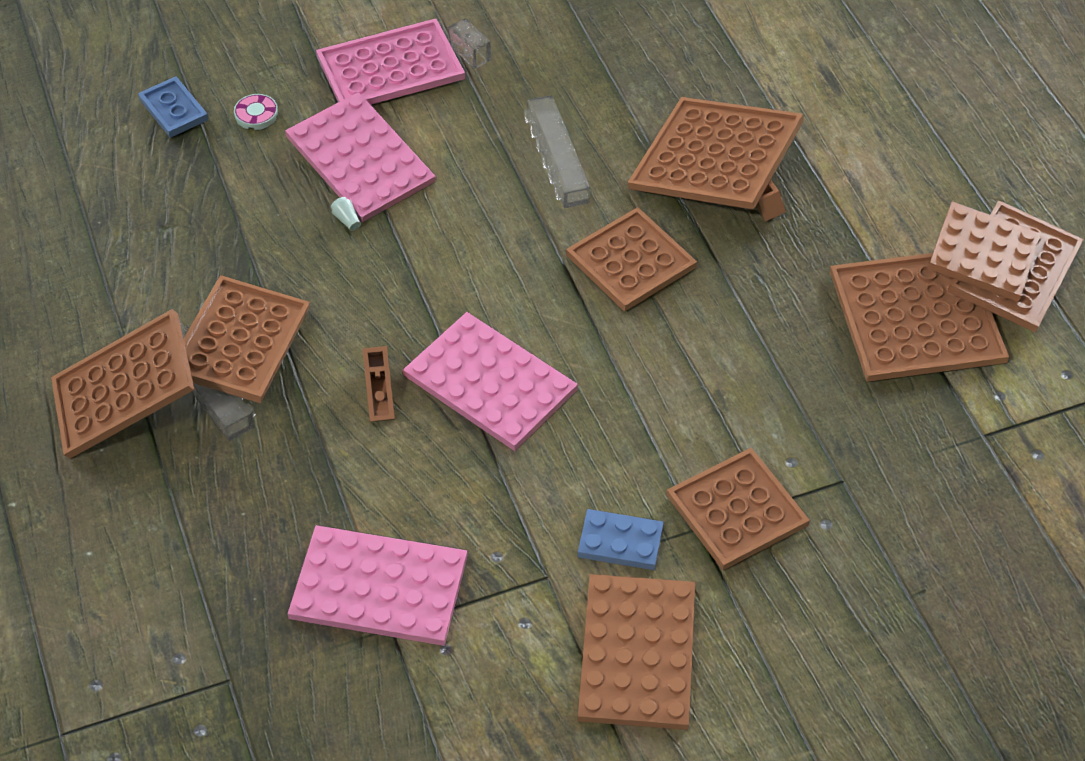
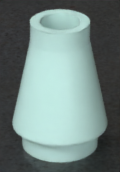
(343, 210)

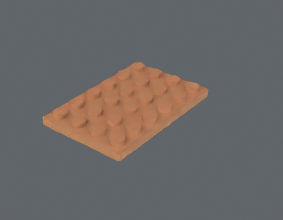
(1048, 268)
(242, 337)
(121, 383)
(637, 652)

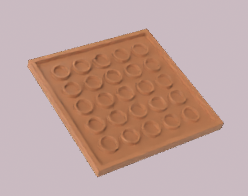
(716, 152)
(910, 321)

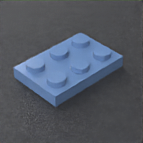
(173, 106)
(620, 539)

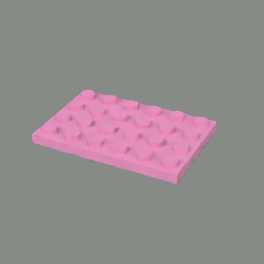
(391, 63)
(360, 156)
(490, 380)
(378, 585)

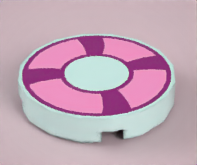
(256, 111)

